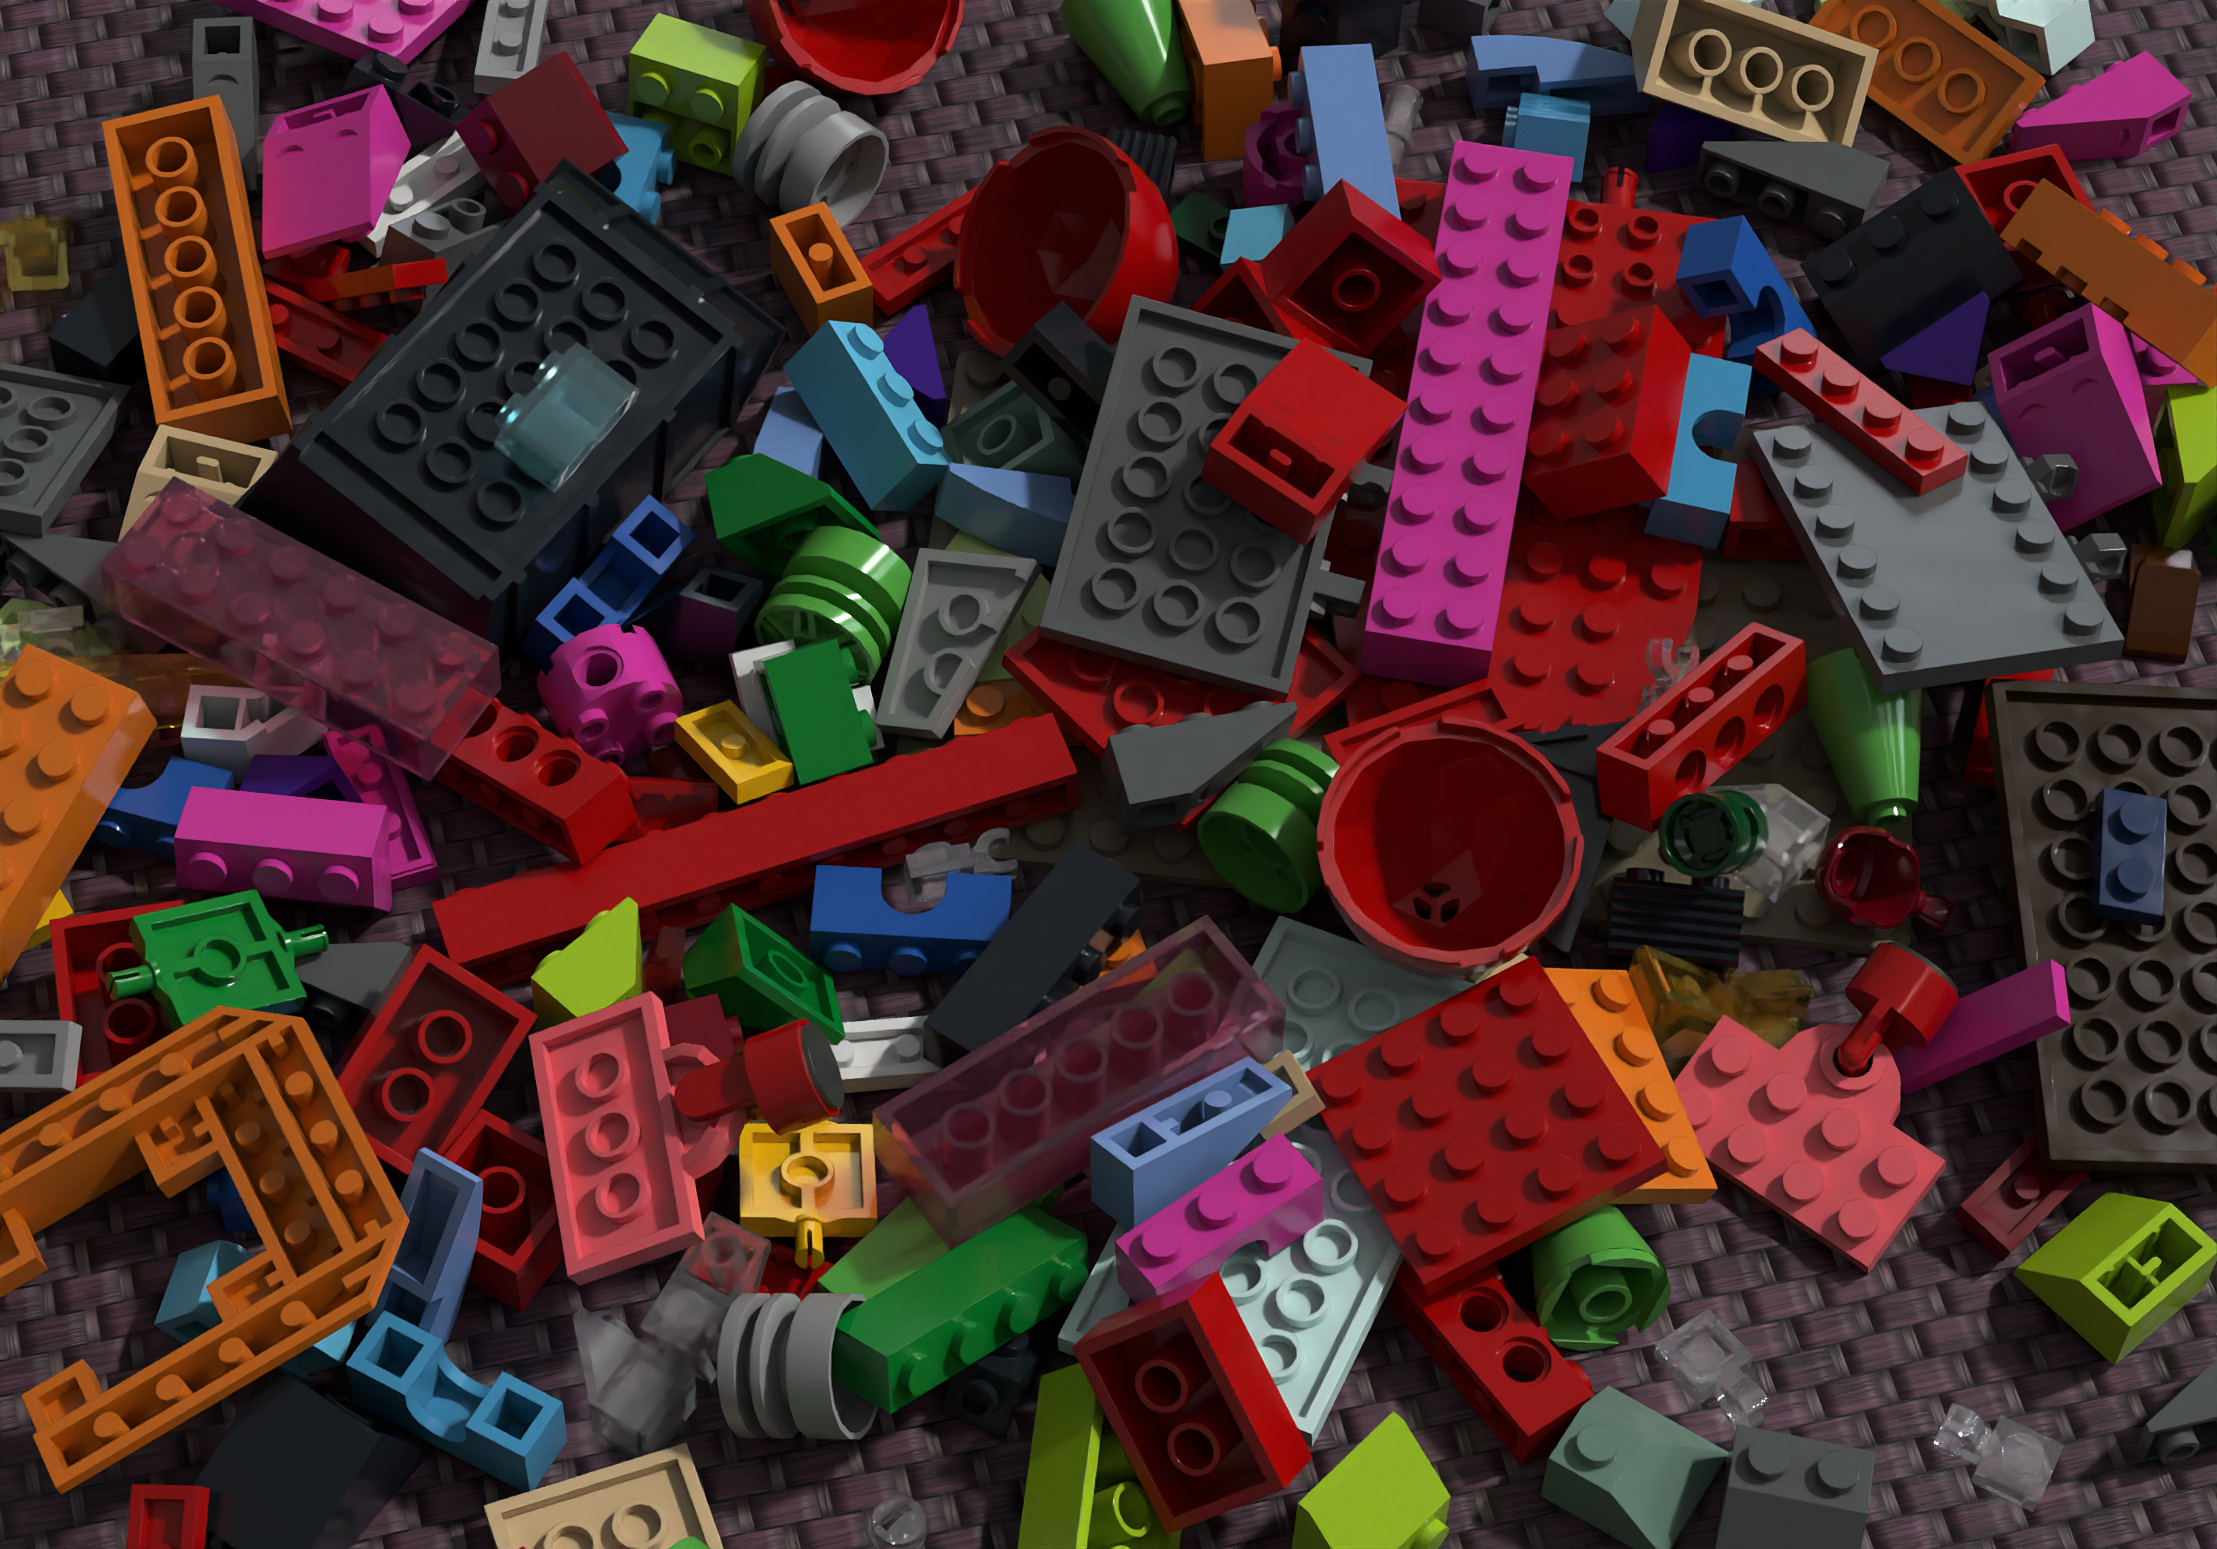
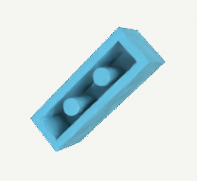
(868, 415)

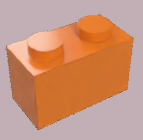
(819, 269)

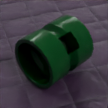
(1699, 838)

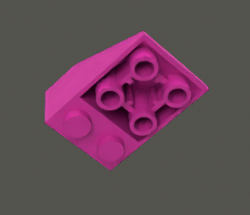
(329, 171)
(2080, 395)

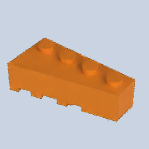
(1227, 70)
(2121, 276)

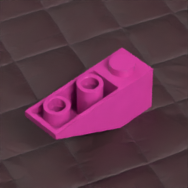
(2111, 116)

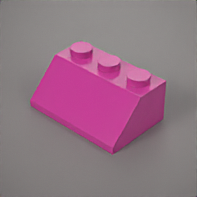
(284, 848)

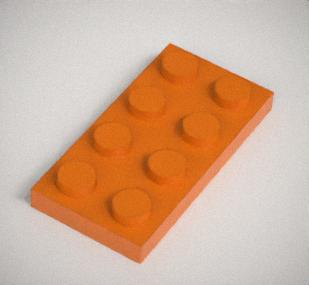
(1936, 72)
(1623, 1038)

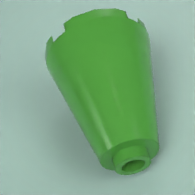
(1136, 51)
(1867, 737)
(1596, 1281)

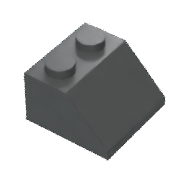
(1793, 1493)

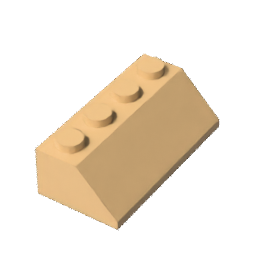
(1752, 68)

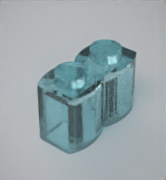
(563, 415)

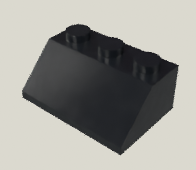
(1337, 23)
(1911, 268)

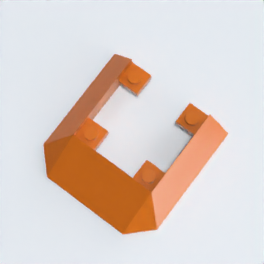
(209, 1096)

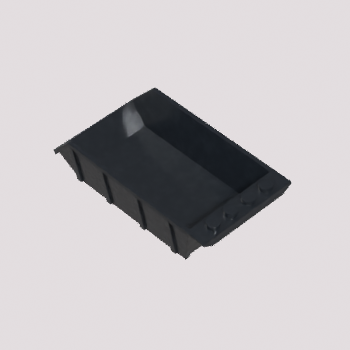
(406, 460)

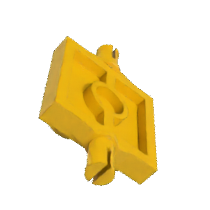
(808, 1184)

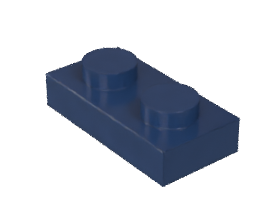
(2129, 857)

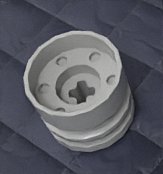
(810, 152)
(779, 1368)

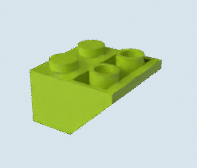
(698, 85)
(593, 970)
(2121, 1270)

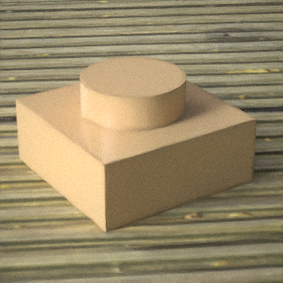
(1304, 1100)

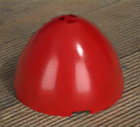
(857, 43)
(1065, 225)
(1453, 813)

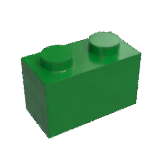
(816, 710)

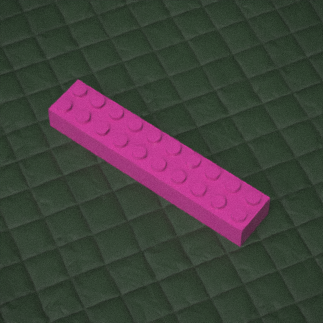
(1467, 418)

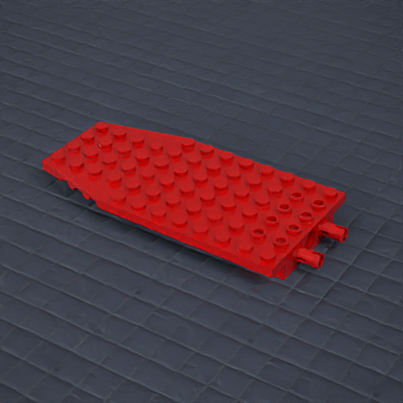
(1575, 590)

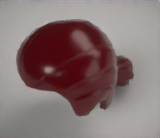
(1874, 882)

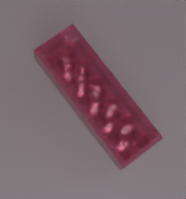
(301, 627)
(1026, 1103)

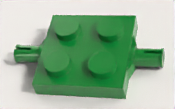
(216, 956)

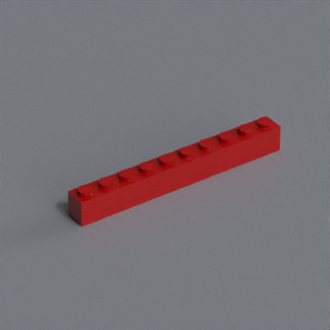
(767, 847)

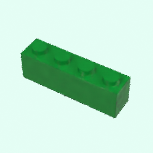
(959, 1308)

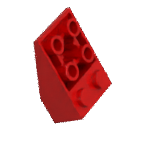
(1301, 440)

